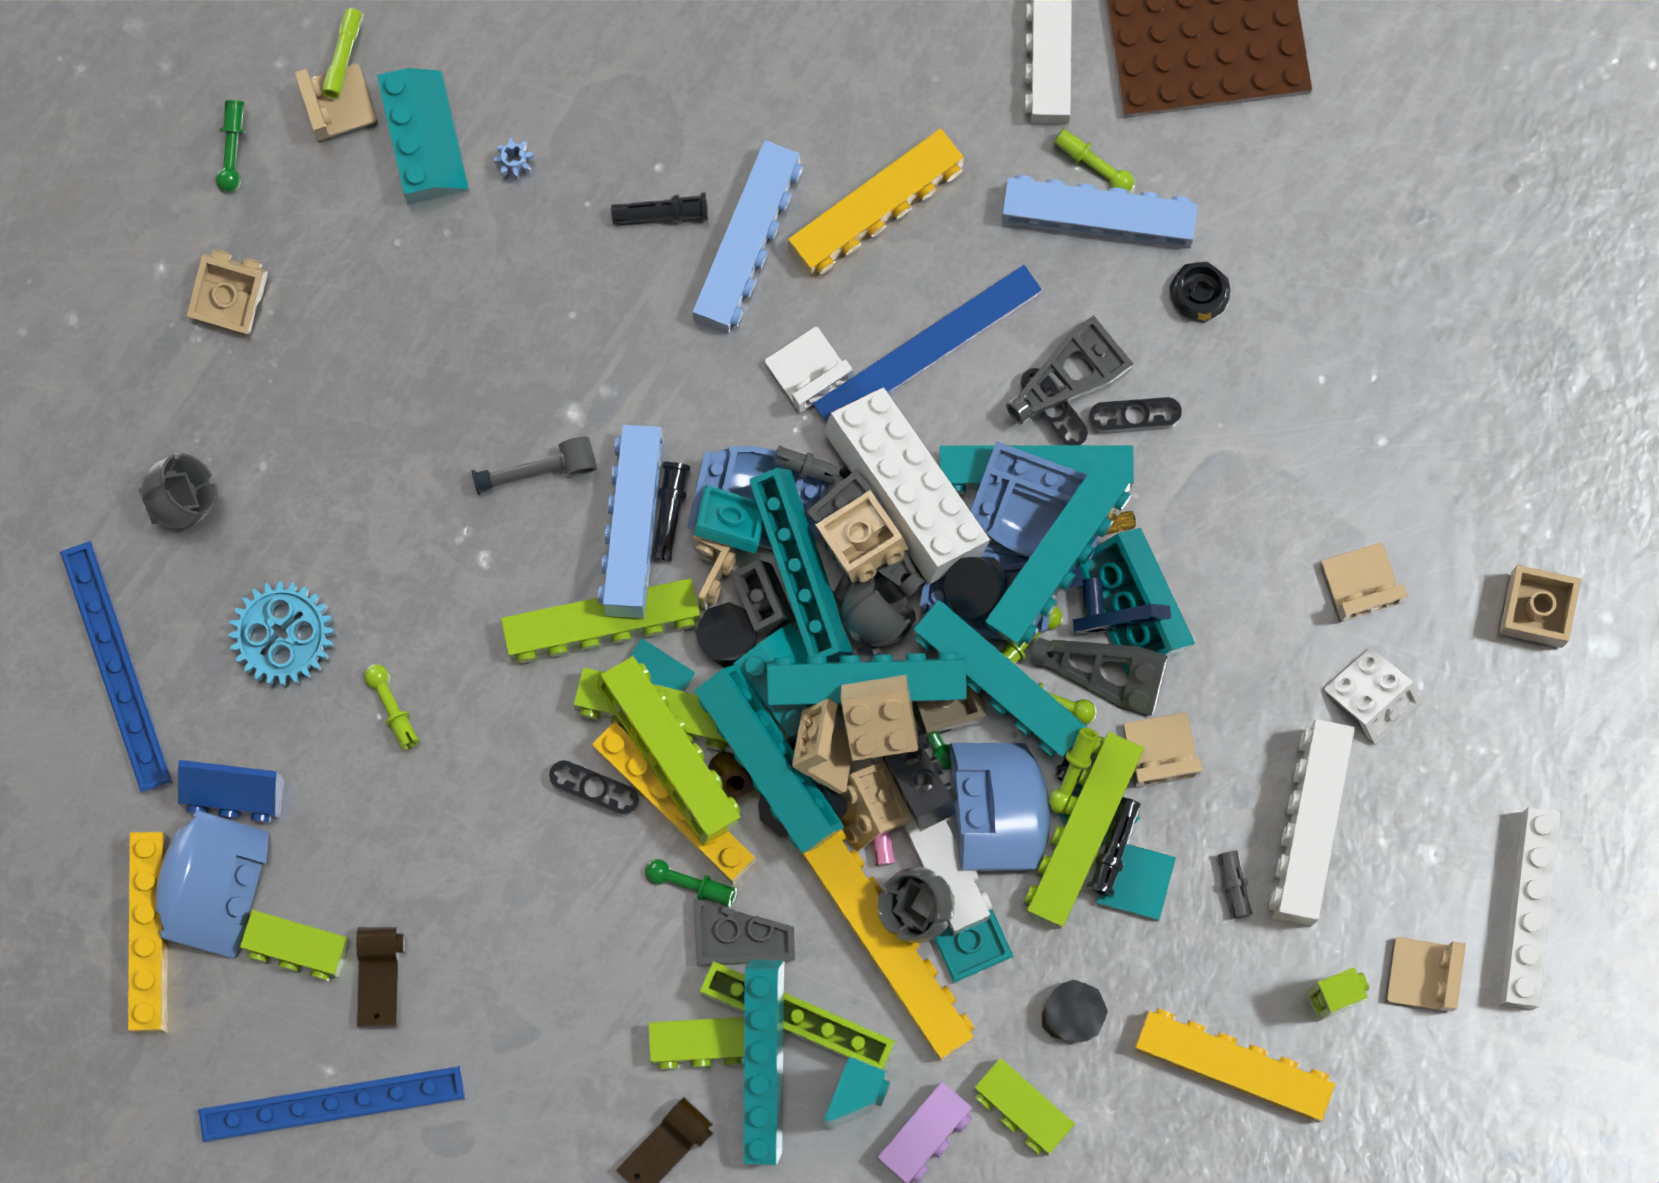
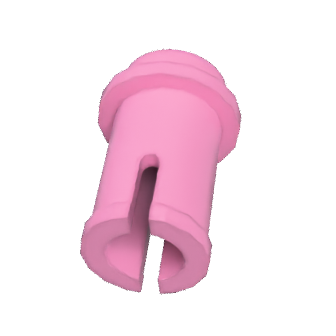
(883, 849)

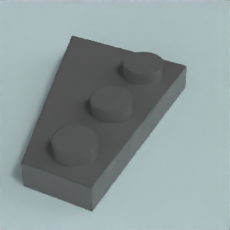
(739, 937)

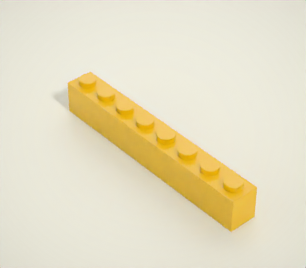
(895, 958)

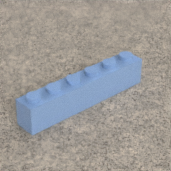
(1099, 211)
(746, 237)
(632, 521)

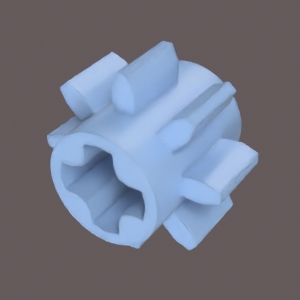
(513, 149)

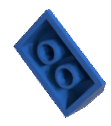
(230, 790)

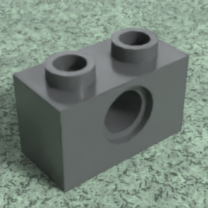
(763, 597)

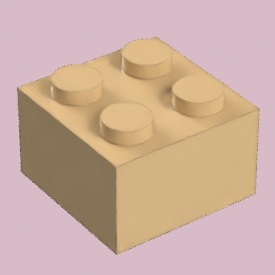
(1540, 606)
(879, 717)

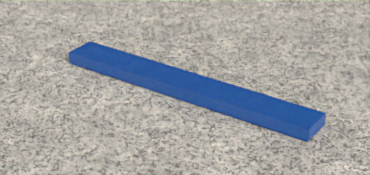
(935, 341)
(116, 667)
(331, 1104)

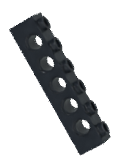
(925, 806)

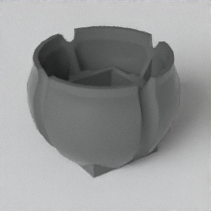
(187, 494)
(876, 612)
(897, 900)

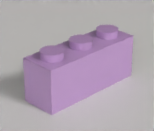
(925, 1134)

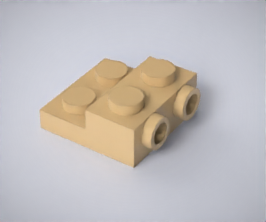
(227, 291)
(862, 537)

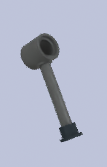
(575, 457)

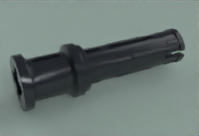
(674, 208)
(671, 495)
(1110, 862)

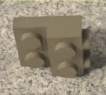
(950, 714)

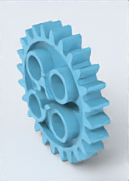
(260, 615)

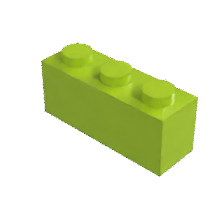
(294, 945)
(1338, 993)
(697, 1042)
(1022, 1108)

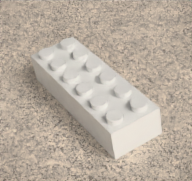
(911, 486)
(1312, 823)

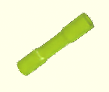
(337, 70)

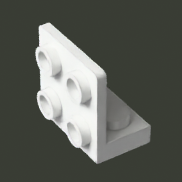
(808, 369)
(1375, 694)

